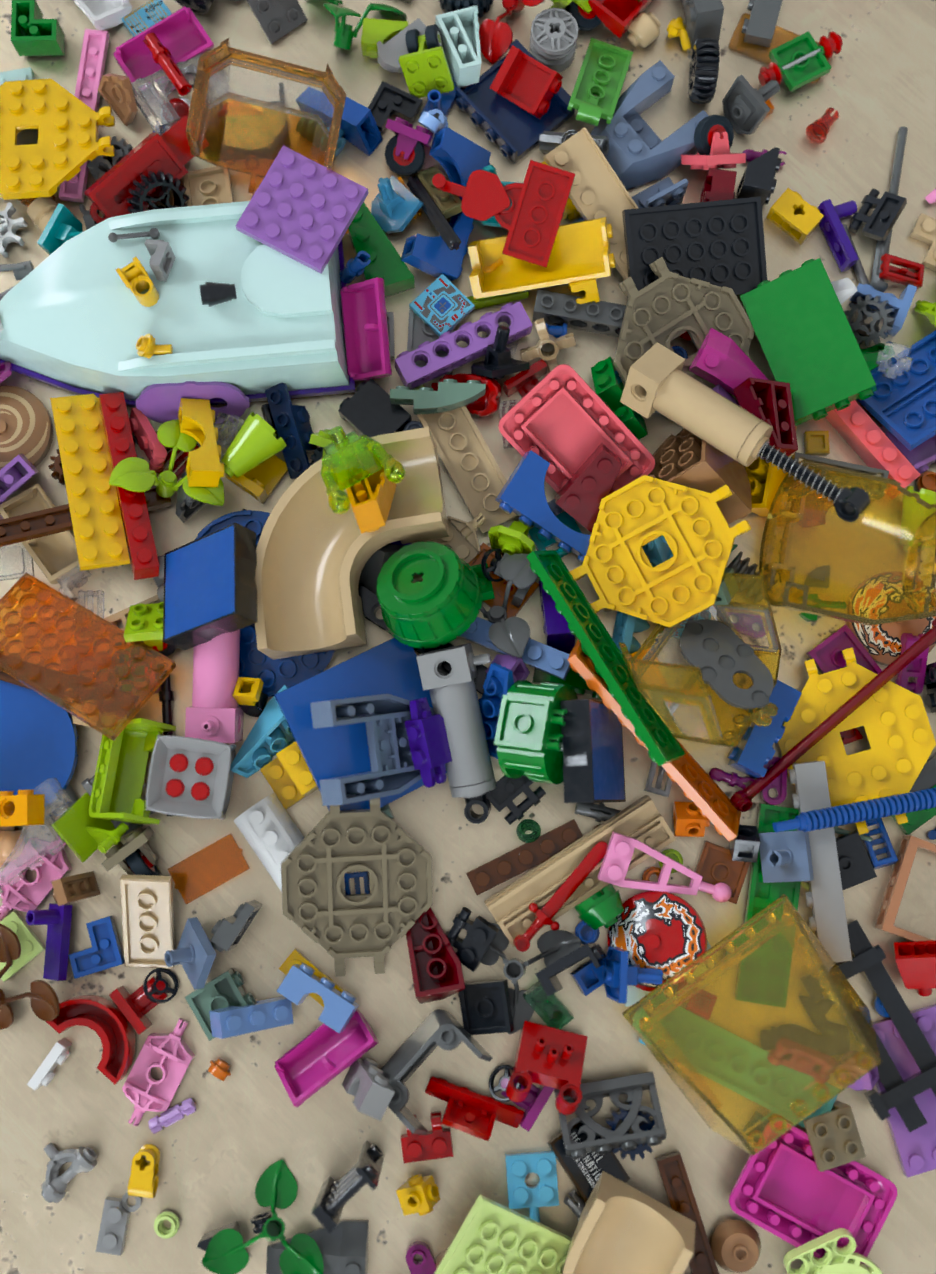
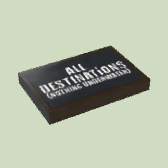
(587, 1170)

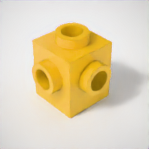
(418, 1195)

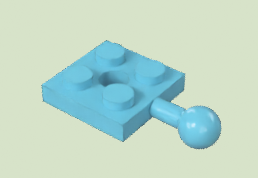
(524, 1196)

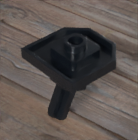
(498, 358)

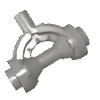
(82, 1161)

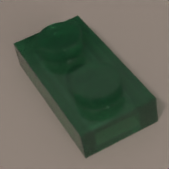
(549, 1008)

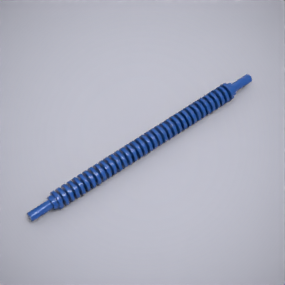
(860, 811)

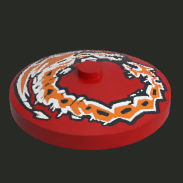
(659, 933)

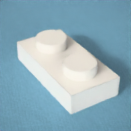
(45, 1072)

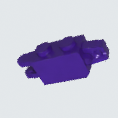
(428, 742)

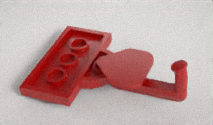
(534, 209)

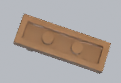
(75, 888)

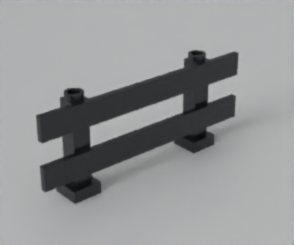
(897, 1092)

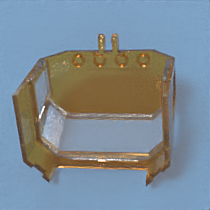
(255, 105)

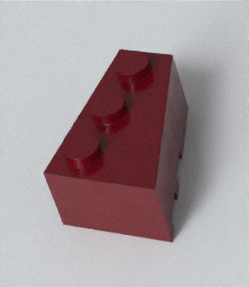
(718, 185)
(587, 487)

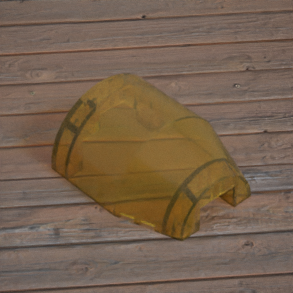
(855, 570)

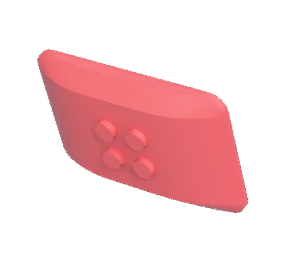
(566, 424)

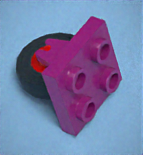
(406, 149)

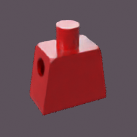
(917, 965)

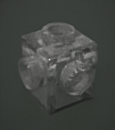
(898, 351)
(228, 427)

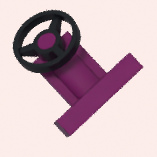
(532, 1104)

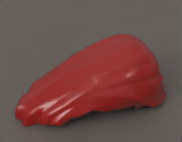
(486, 404)

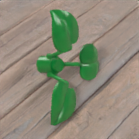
(343, 31)
(302, 1256)

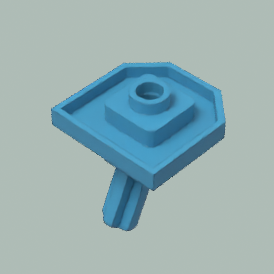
(394, 205)

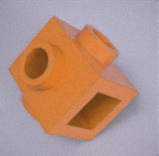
(688, 820)

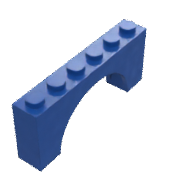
(459, 159)
(526, 498)

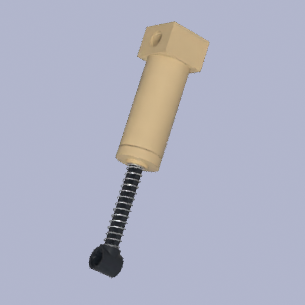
(661, 386)

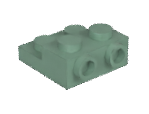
(217, 994)

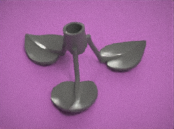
(512, 633)
(552, 946)

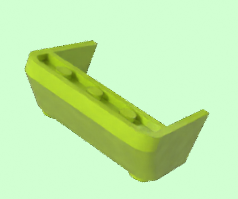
(122, 773)

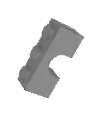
(369, 1087)

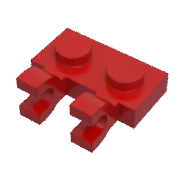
(431, 1146)

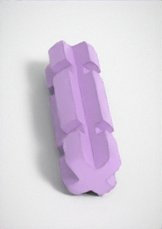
(172, 1115)

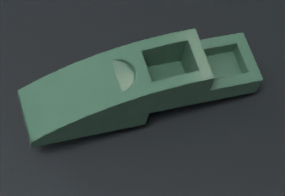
(447, 398)

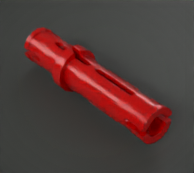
(162, 56)

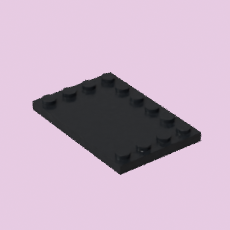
(699, 241)

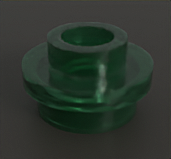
(528, 824)

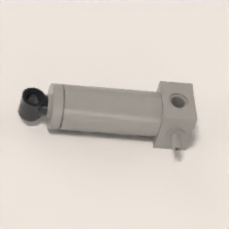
(456, 700)

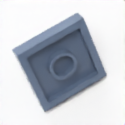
(785, 856)
(193, 953)

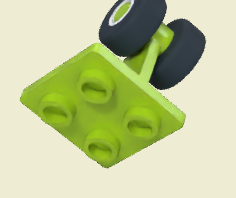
(426, 63)

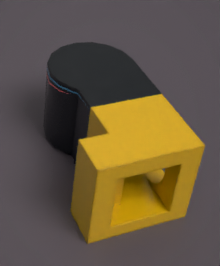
(252, 698)

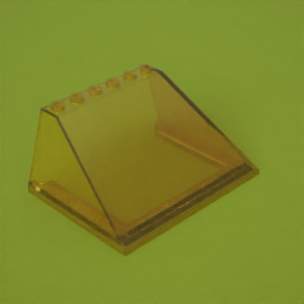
(759, 1029)

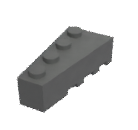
(703, 18)

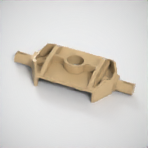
(461, 538)

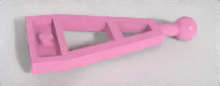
(618, 860)

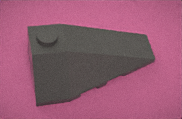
(342, 1249)

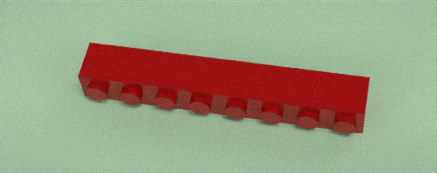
(132, 504)

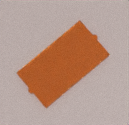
(208, 868)

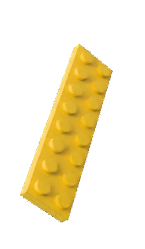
(86, 474)

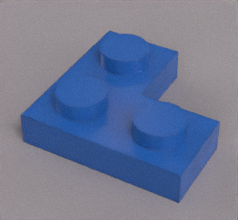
(104, 952)

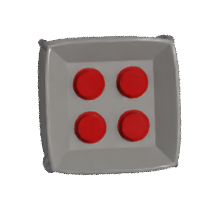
(190, 777)

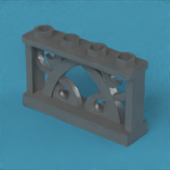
(613, 1088)

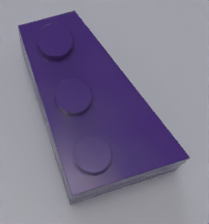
(555, 624)

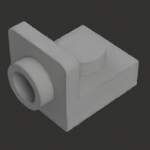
(161, 258)

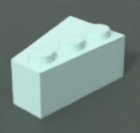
(461, 44)

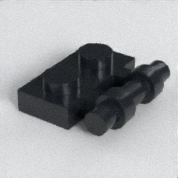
(883, 217)
(507, 790)
(477, 941)

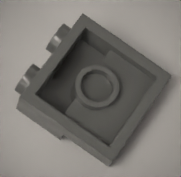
(231, 929)

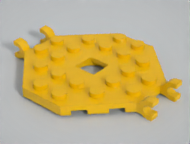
(65, 137)
(691, 528)
(893, 724)

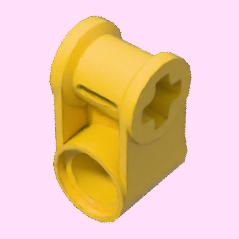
(137, 280)
(144, 1175)

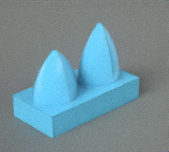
(624, 629)

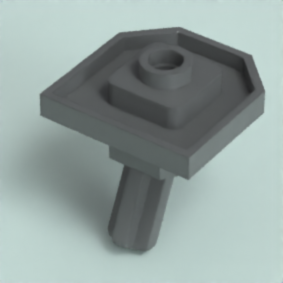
(746, 105)

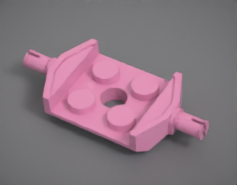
(28, 895)
(162, 1051)

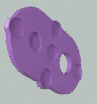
(162, 401)

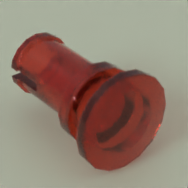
(819, 129)

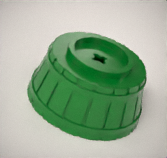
(435, 608)

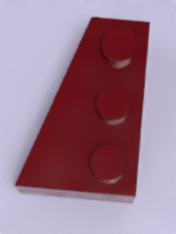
(773, 404)

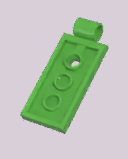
(600, 75)

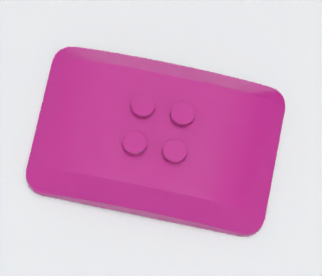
(799, 1203)

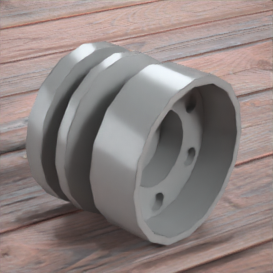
(554, 38)

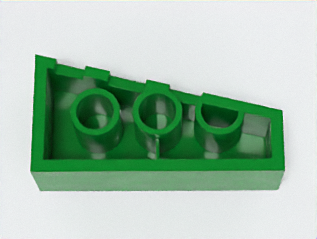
(385, 261)

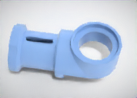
(431, 120)

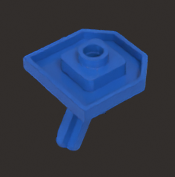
(619, 974)

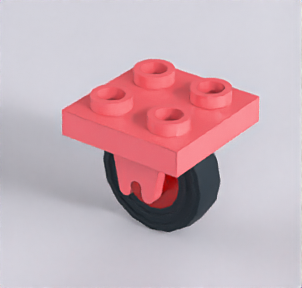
(713, 143)

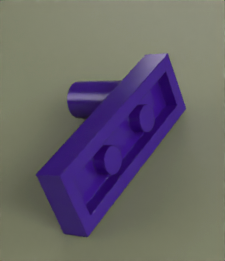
(835, 233)
(58, 938)

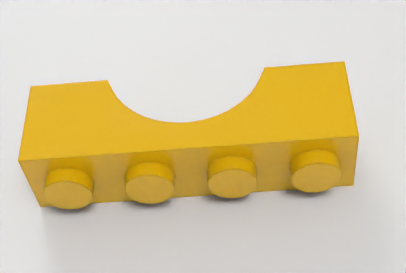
(198, 421)

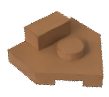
(119, 96)

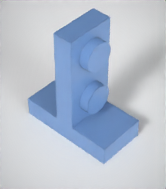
(900, 306)

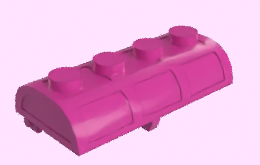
(177, 32)
(366, 330)
(323, 1057)

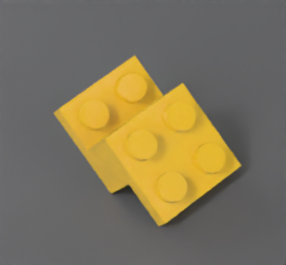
(289, 776)

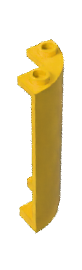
(577, 255)

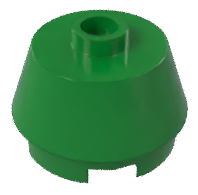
(601, 908)

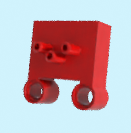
(549, 1059)

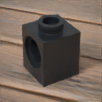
(745, 845)

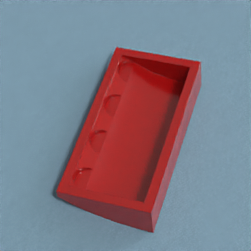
(618, 13)

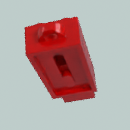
(155, 154)

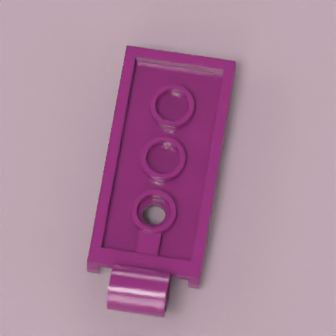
(829, 654)

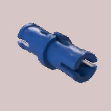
(355, 267)

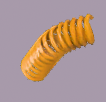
(491, 267)

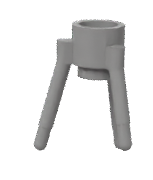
(19, 269)

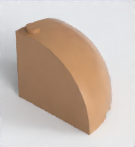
(700, 466)

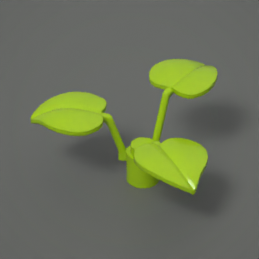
(135, 475)

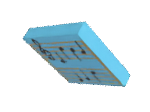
(145, 16)

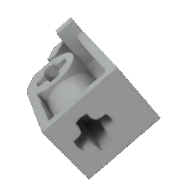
(389, 53)

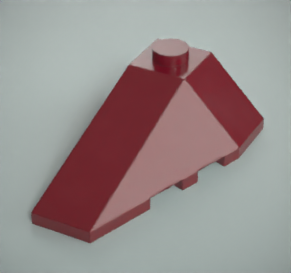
(433, 961)

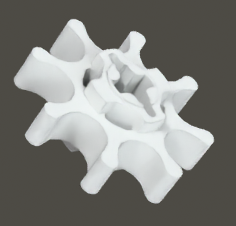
(9, 227)

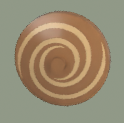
(23, 426)

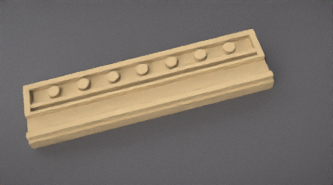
(595, 189)
(512, 903)

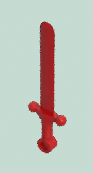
(544, 916)

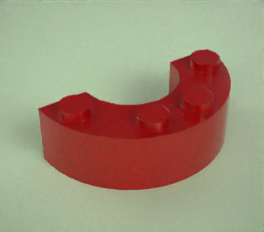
(109, 1024)

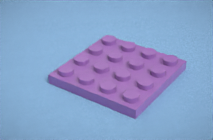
(302, 209)

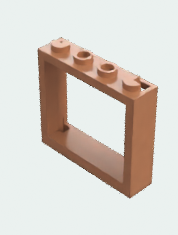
(896, 887)

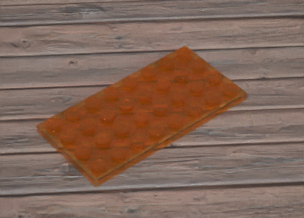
(76, 657)

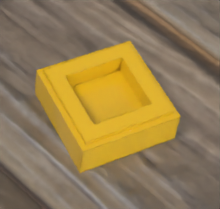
(816, 443)

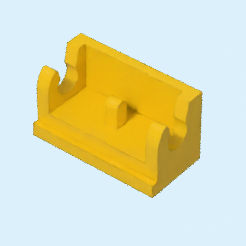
(590, 289)

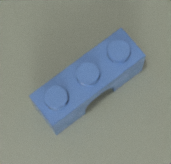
(337, 1006)
(251, 1018)

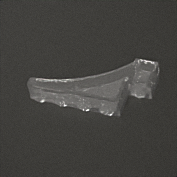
(37, 840)

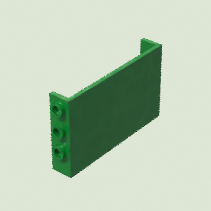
(809, 341)

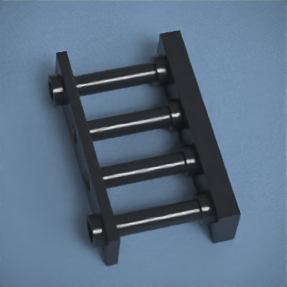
(338, 1192)

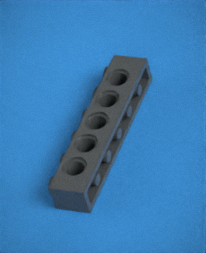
(592, 317)

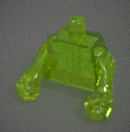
(352, 460)

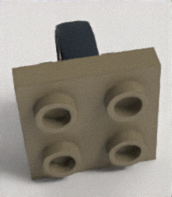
(134, 855)

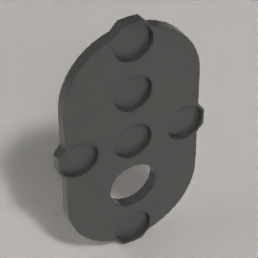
(720, 656)

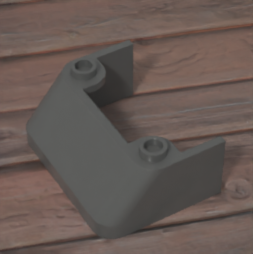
(436, 1030)

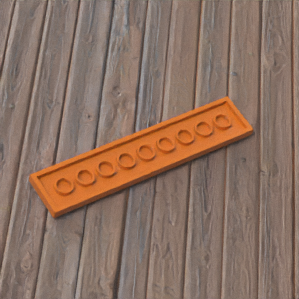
(684, 771)

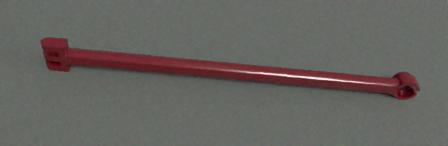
(743, 798)

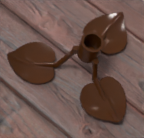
(43, 997)

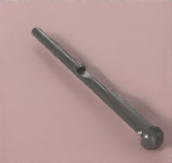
(883, 247)

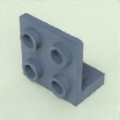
(662, 194)

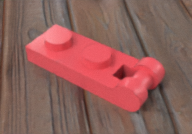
(147, 440)

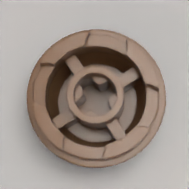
(735, 1246)

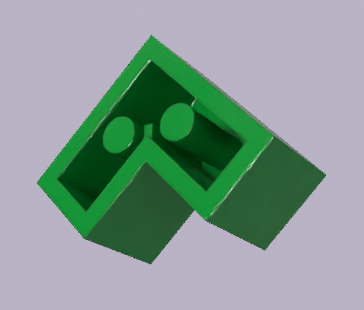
(32, 33)

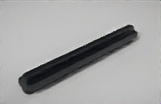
(434, 213)

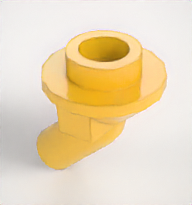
(678, 28)
(147, 347)

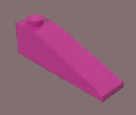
(723, 362)

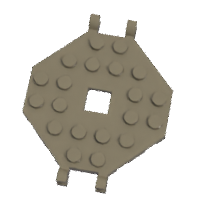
(670, 309)
(358, 922)

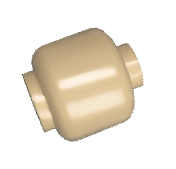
(643, 29)

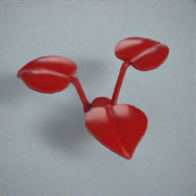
(497, 36)

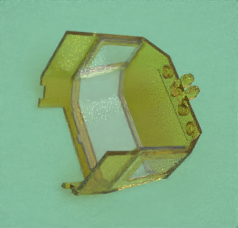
(678, 689)

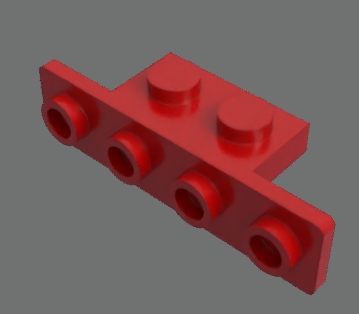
(472, 1111)

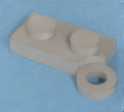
(115, 1224)

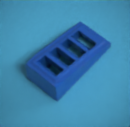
(885, 840)

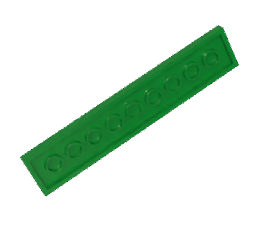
(605, 655)

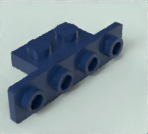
(293, 426)

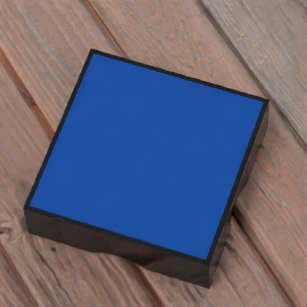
(210, 587)
(592, 753)

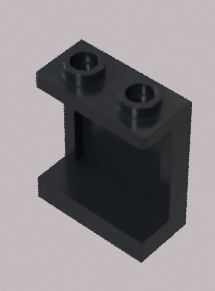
(372, 411)
(548, 977)

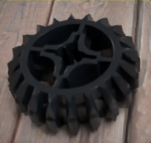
(703, 70)
(161, 193)

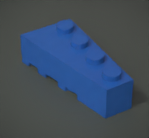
(756, 744)

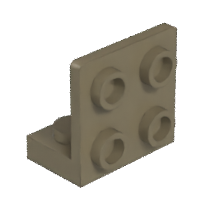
(834, 1137)

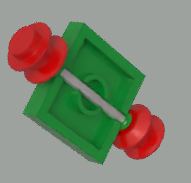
(801, 60)

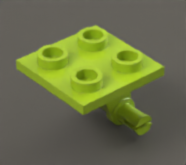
(86, 833)

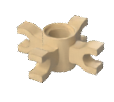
(544, 337)

